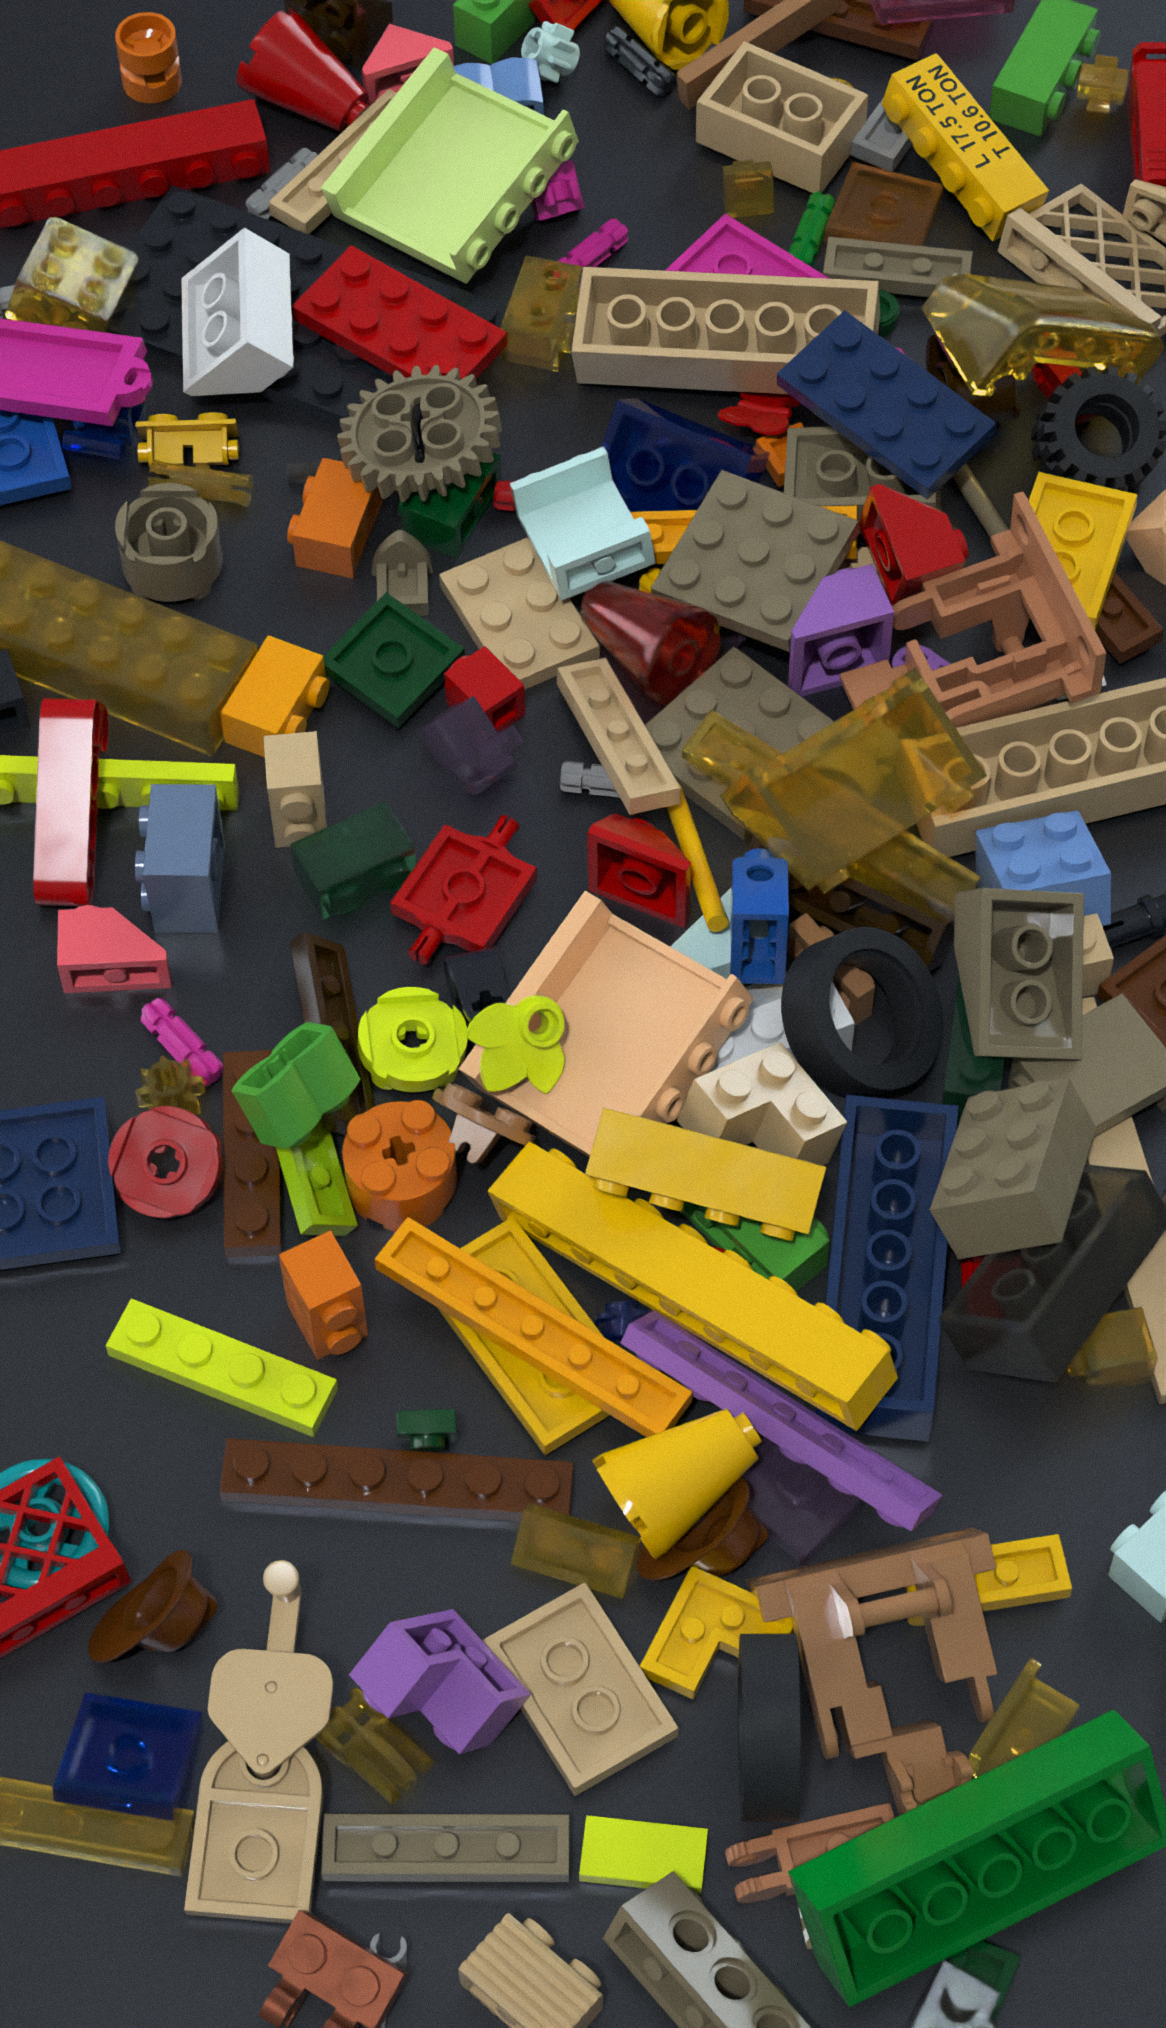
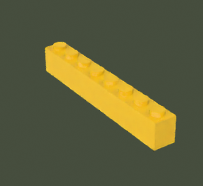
(697, 1286)

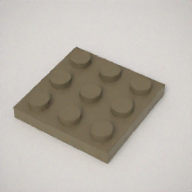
(755, 557)
(749, 699)

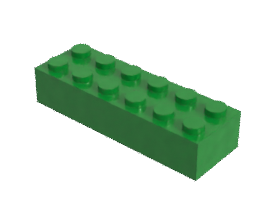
(981, 1857)

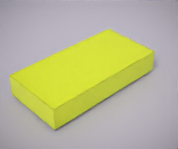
(641, 1853)

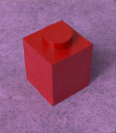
(492, 685)

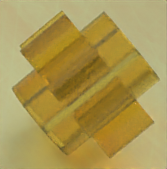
(1102, 84)
(170, 1085)

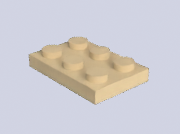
(518, 614)
(584, 1687)

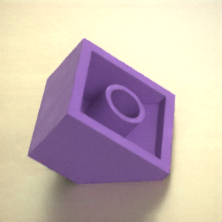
(840, 630)

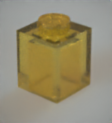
(1116, 1353)

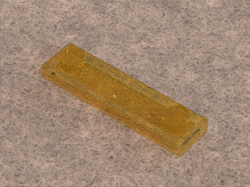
(38, 1823)

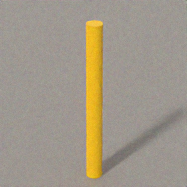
(700, 871)

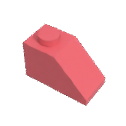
(107, 953)

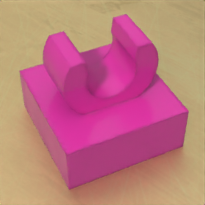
(560, 195)

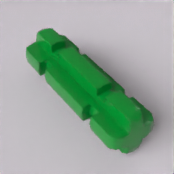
(812, 227)

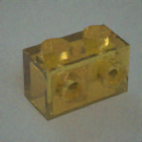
(542, 313)

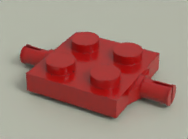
(463, 890)

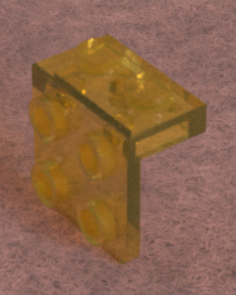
(71, 279)

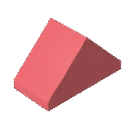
(397, 58)

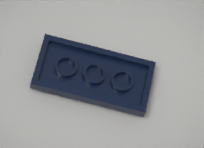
(886, 404)

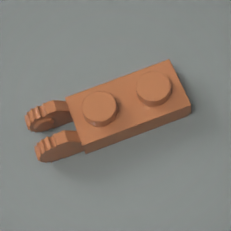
(796, 1846)

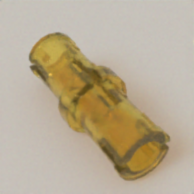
(208, 482)

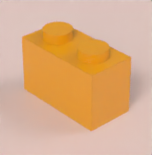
(274, 695)

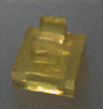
(748, 188)

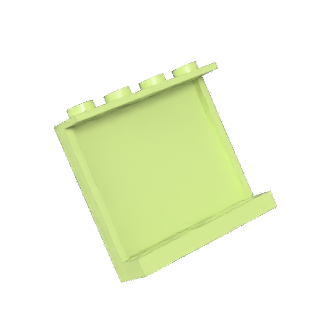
(448, 168)

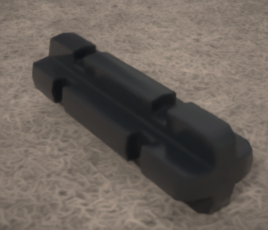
(639, 61)

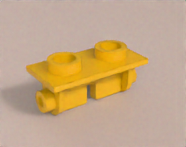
(207, 436)

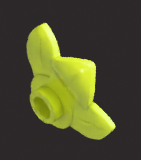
(513, 1049)

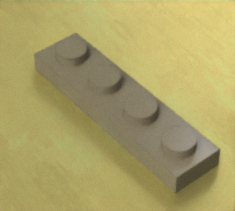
(445, 1848)

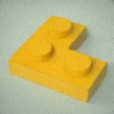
(700, 1621)

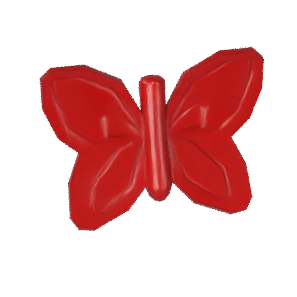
(761, 411)

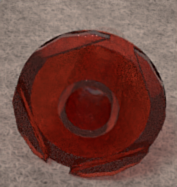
(652, 637)

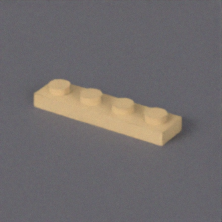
(302, 200)
(618, 736)

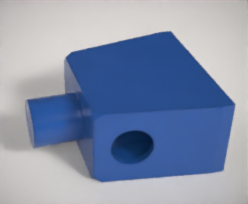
(759, 893)

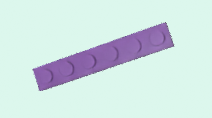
(790, 1425)

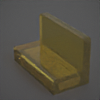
(1023, 1721)

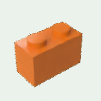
(333, 521)
(324, 1295)

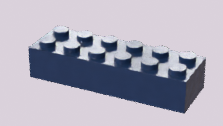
(891, 1250)

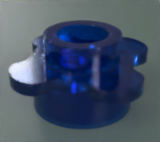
(618, 1317)

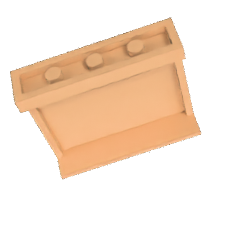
(634, 1025)

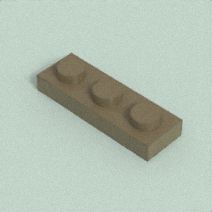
(896, 266)

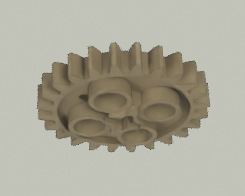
(456, 430)

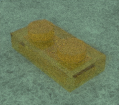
(575, 1550)

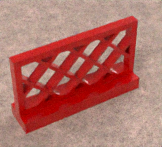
(68, 1590)

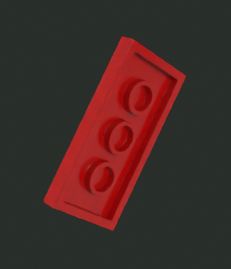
(395, 320)

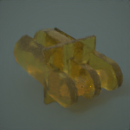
(370, 1744)

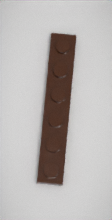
(392, 1480)

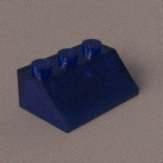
(669, 460)

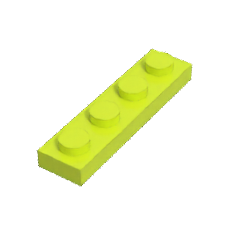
(222, 1367)

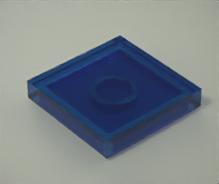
(128, 1757)

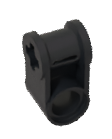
(476, 981)

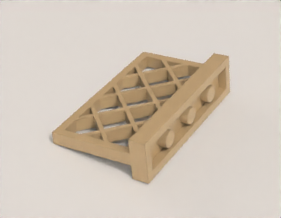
(1057, 258)

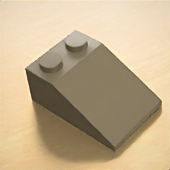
(835, 472)
(1021, 971)

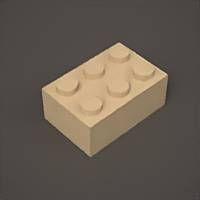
(781, 115)

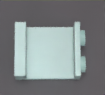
(581, 524)

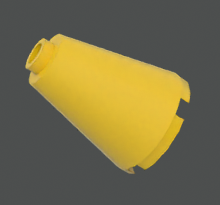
(676, 28)
(678, 1474)

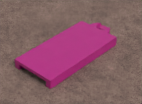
(70, 372)

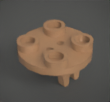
(479, 1126)

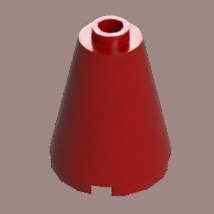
(301, 73)

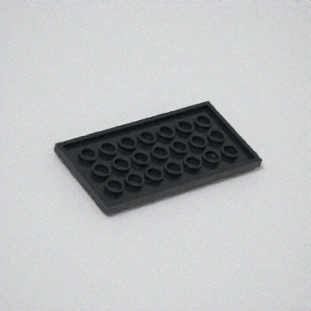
(191, 228)

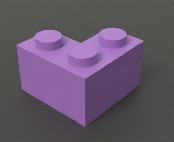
(444, 1672)

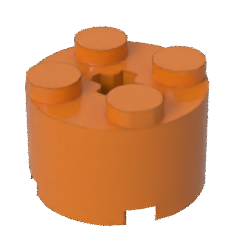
(399, 1164)

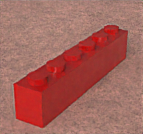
(131, 162)

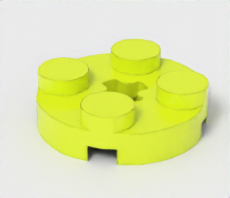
(404, 1067)

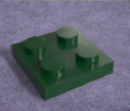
(391, 659)

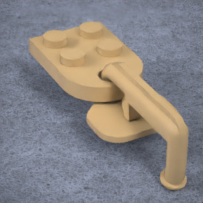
(251, 1834)

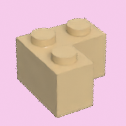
(766, 1103)

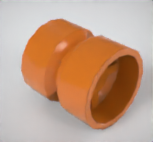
(148, 57)

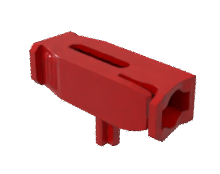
(1148, 113)

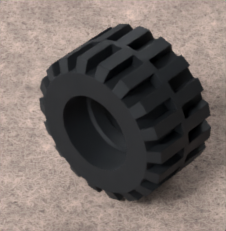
(1117, 401)

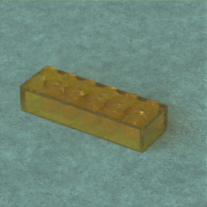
(118, 649)

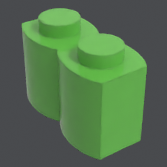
(296, 1085)

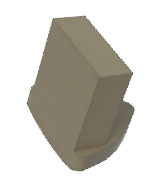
(403, 571)

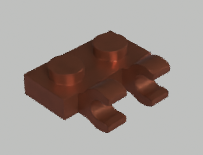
(334, 1968)

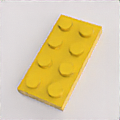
(540, 1403)

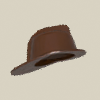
(715, 1542)
(155, 1614)

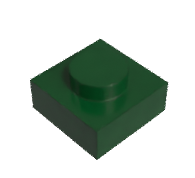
(427, 1428)
(991, 1967)

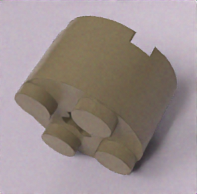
(169, 543)

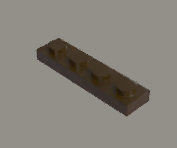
(329, 1001)

